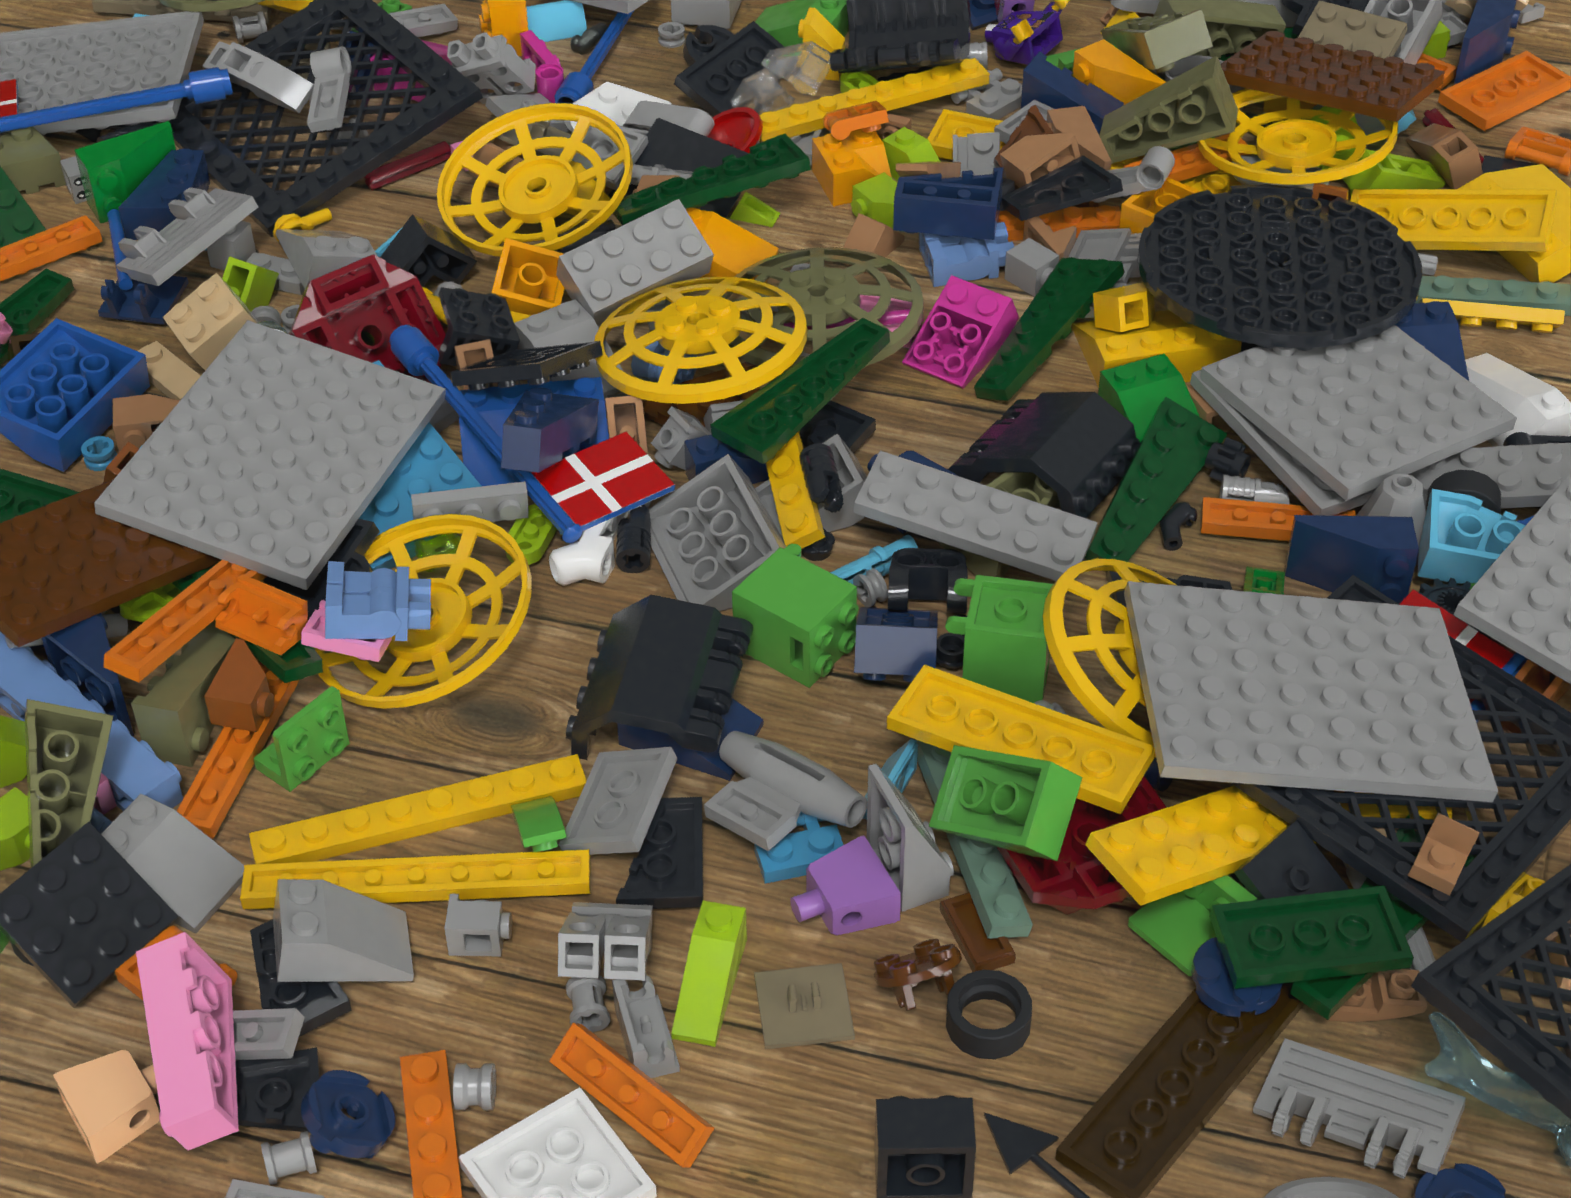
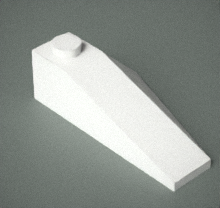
(1536, 404)

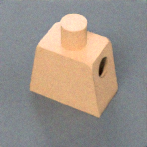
(109, 1101)

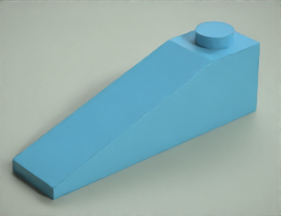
(1462, 537)

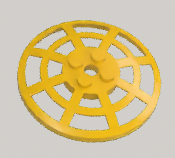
(1296, 143)
(534, 173)
(700, 327)
(449, 610)
(1063, 647)

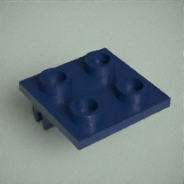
(143, 301)

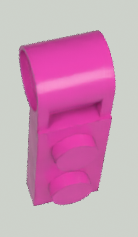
(548, 68)

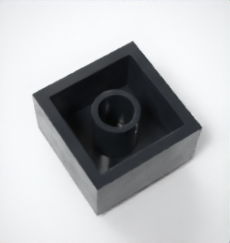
(924, 1147)

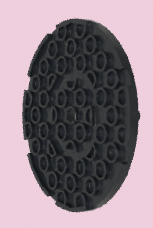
(1338, 277)

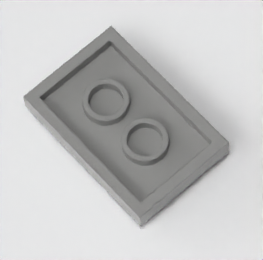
(619, 801)

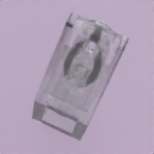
(800, 64)

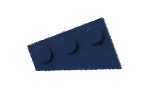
(1060, 90)
(167, 182)
(949, 205)
(545, 427)

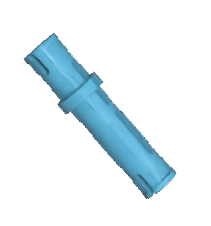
(878, 558)

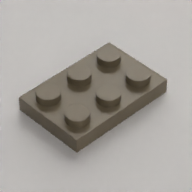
(1354, 29)

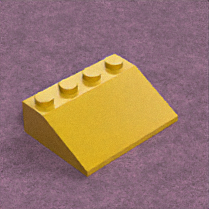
(1556, 260)
(1183, 344)

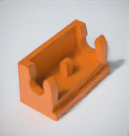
(262, 614)

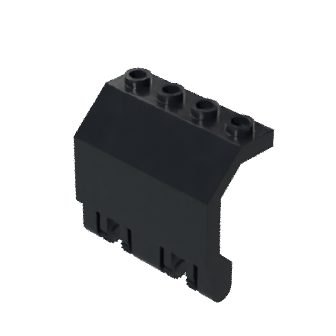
(904, 34)
(1063, 438)
(664, 671)

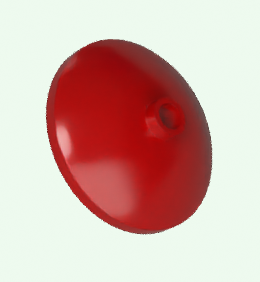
(738, 128)

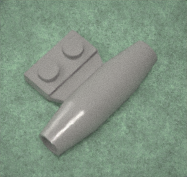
(776, 790)

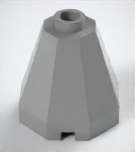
(1399, 497)

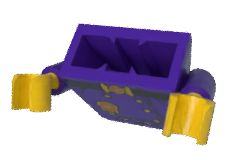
(1027, 33)

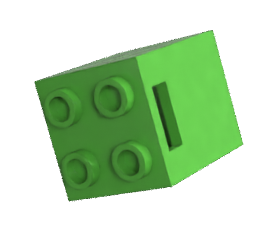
(798, 615)
(1004, 635)

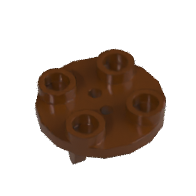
(925, 963)

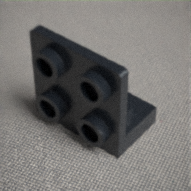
(474, 319)

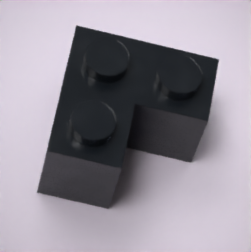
(428, 252)

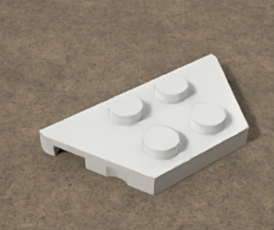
(614, 102)

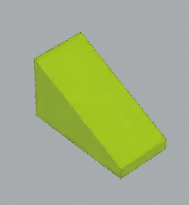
(754, 211)

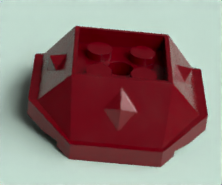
(369, 299)
(1078, 876)

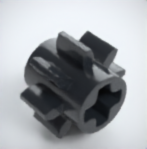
(1227, 459)

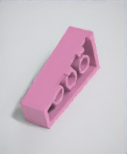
(190, 1040)

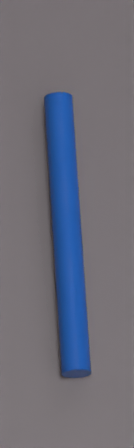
(117, 235)

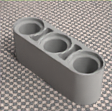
(690, 118)

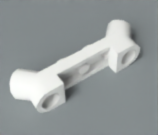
(589, 557)

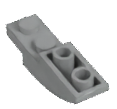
(261, 75)

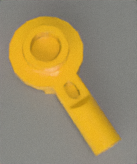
(295, 222)

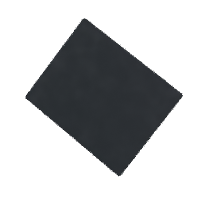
(685, 150)

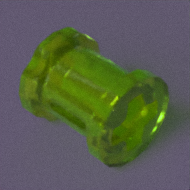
(427, 548)

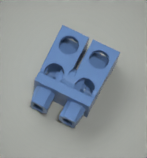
(964, 256)
(375, 603)

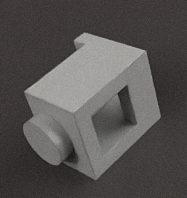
(672, 435)
(476, 927)

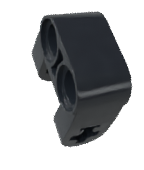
(926, 576)

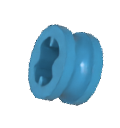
(98, 452)

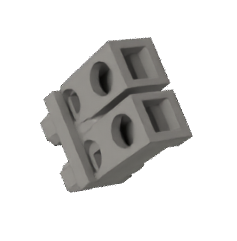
(492, 65)
(614, 930)

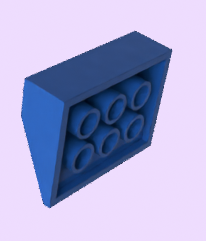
(64, 391)
(495, 407)

